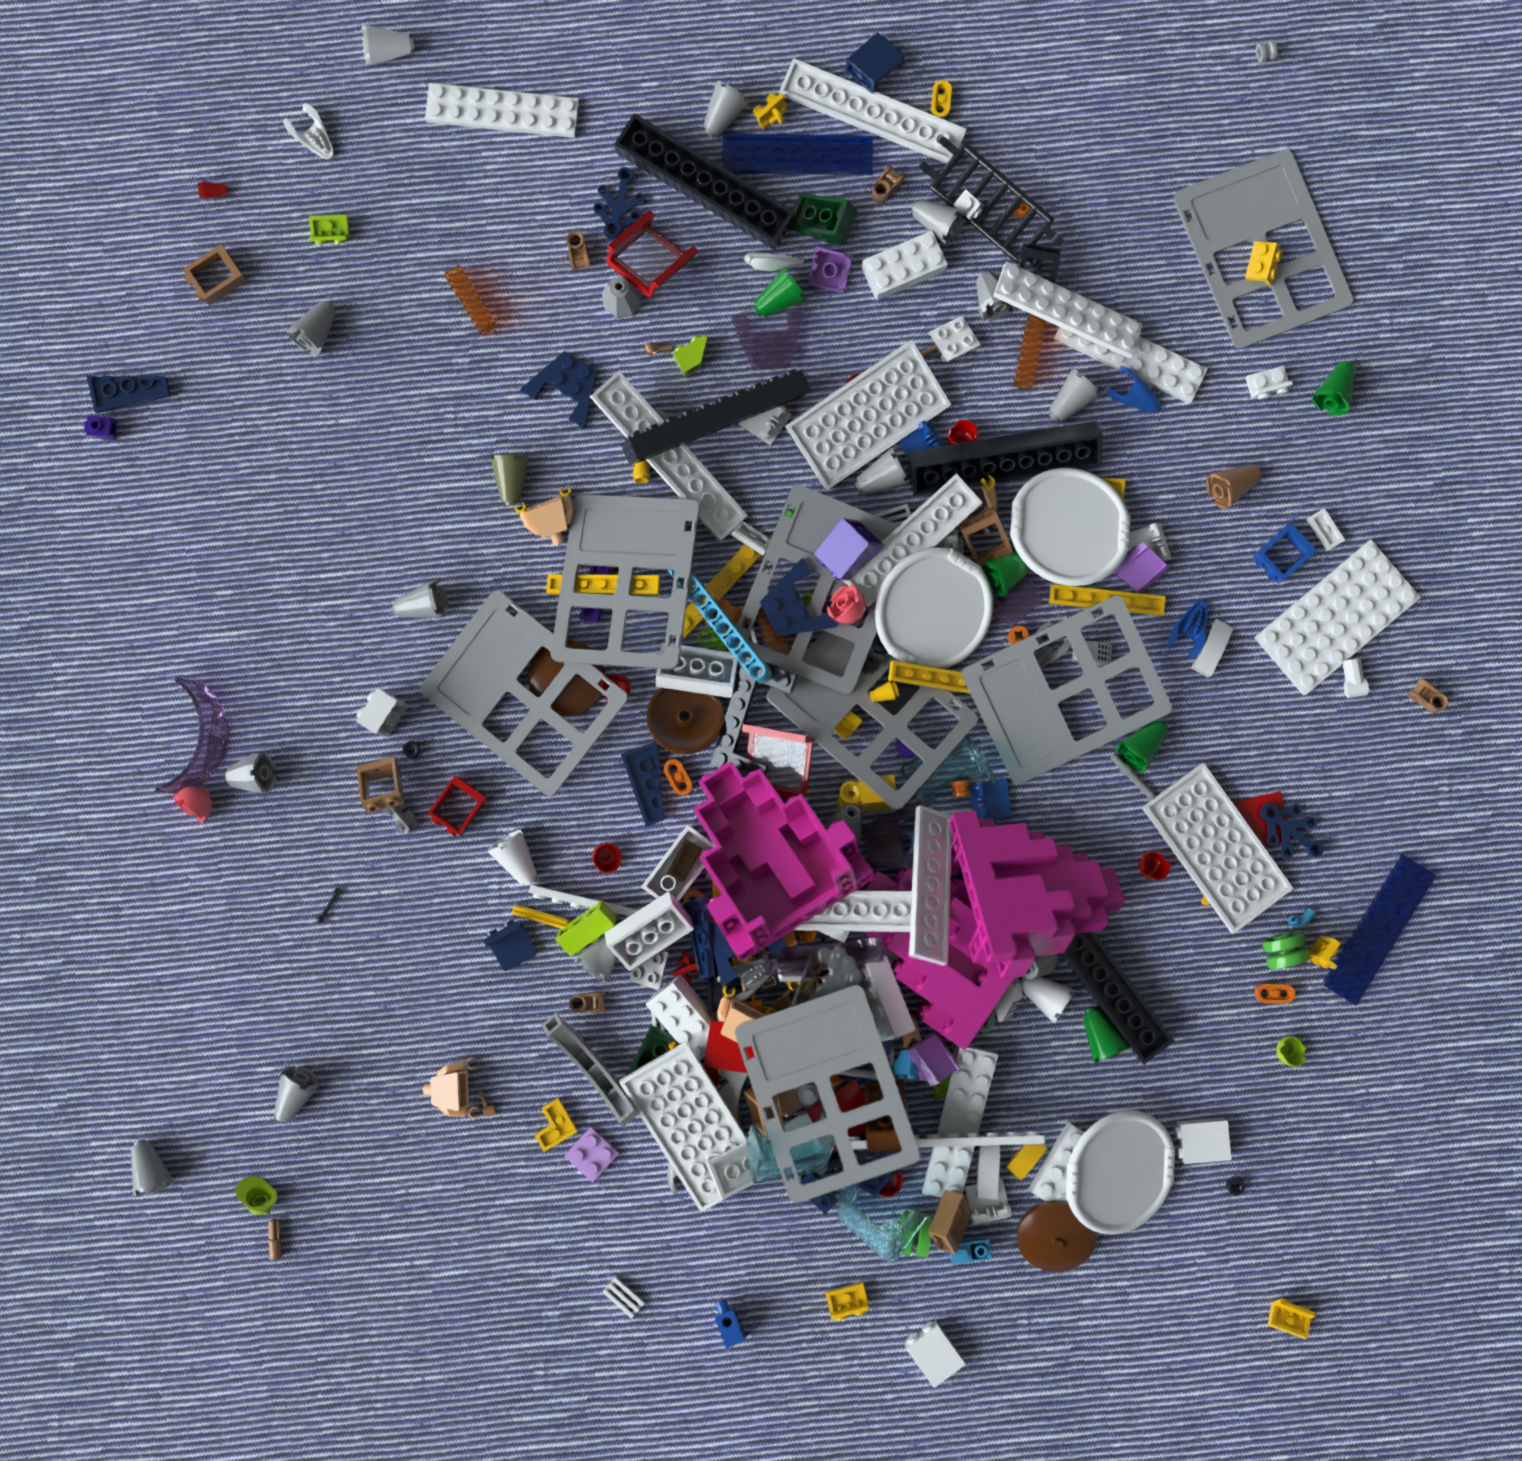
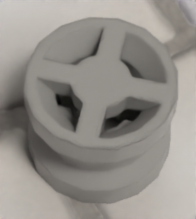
(1266, 51)

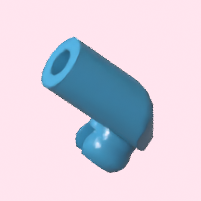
(1301, 921)

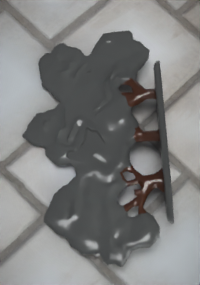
(842, 973)

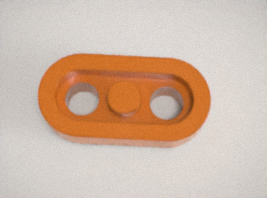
(678, 777)
(1274, 993)

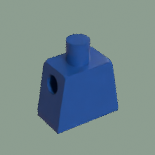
(733, 1332)

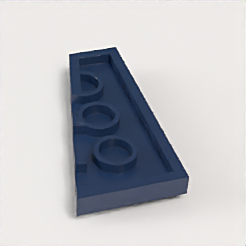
(120, 392)
(645, 779)
(701, 936)
(876, 1184)

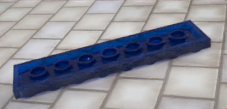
(798, 154)
(1378, 929)

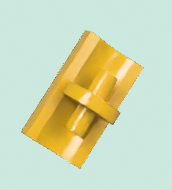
(771, 112)

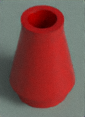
(211, 189)

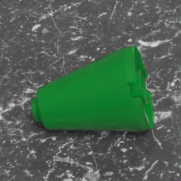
(779, 295)
(1337, 390)
(1005, 572)
(1143, 745)
(1102, 1035)

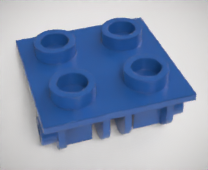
(921, 438)
(990, 799)

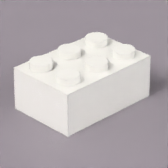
(381, 712)

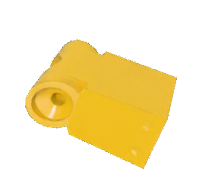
(864, 798)

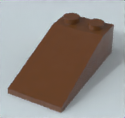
(881, 1131)

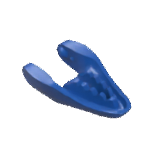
(1139, 395)
(1192, 626)

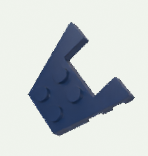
(570, 378)
(786, 609)
(724, 952)

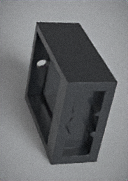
(1041, 253)

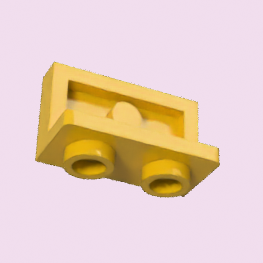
(1264, 262)
(847, 1301)
(1290, 1318)

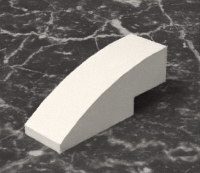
(1213, 648)
(988, 1171)

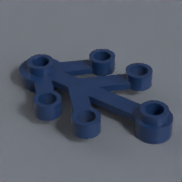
(618, 207)
(1288, 829)

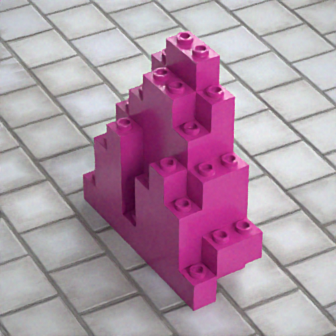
(771, 859)
(1027, 891)
(957, 993)

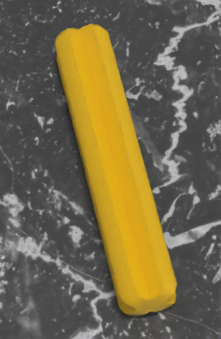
(539, 916)

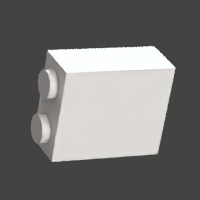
(1203, 1140)
(934, 1353)

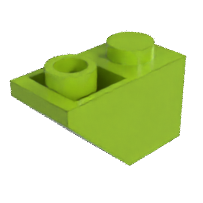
(690, 357)

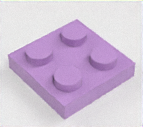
(591, 1154)

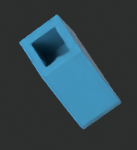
(904, 1067)
(972, 1250)

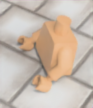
(450, 1090)

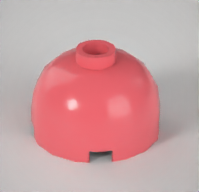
(847, 605)
(194, 802)

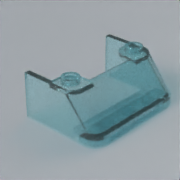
(962, 760)
(807, 1157)
(886, 1241)

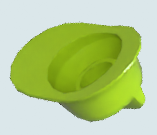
(256, 1195)

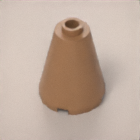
(1232, 484)

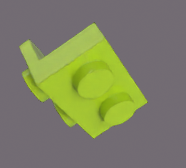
(329, 228)

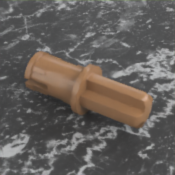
(274, 1239)

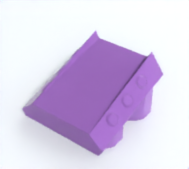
(830, 269)
(1141, 568)
(933, 1059)

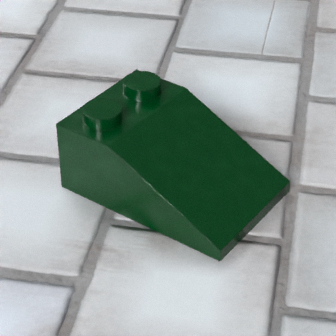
(824, 218)
(652, 1047)

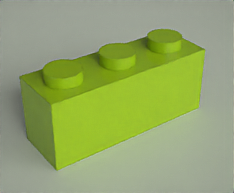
(586, 928)

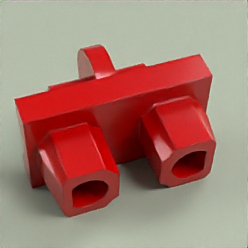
(683, 971)

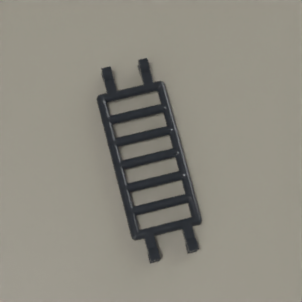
(1006, 184)

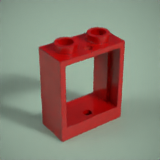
(467, 788)

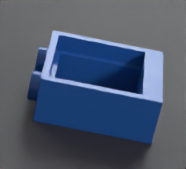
(1296, 540)

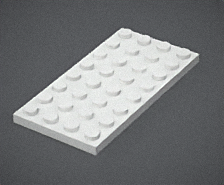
(868, 415)
(1337, 617)
(1217, 848)
(685, 1117)

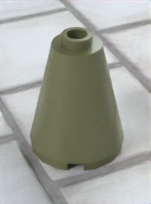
(510, 476)

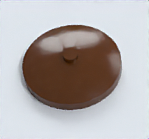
(578, 694)
(684, 720)
(1054, 1237)

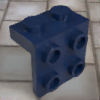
(510, 944)

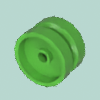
(1286, 949)
(920, 1240)

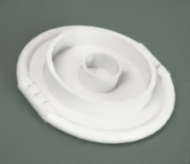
(1070, 526)
(934, 608)
(1120, 1172)

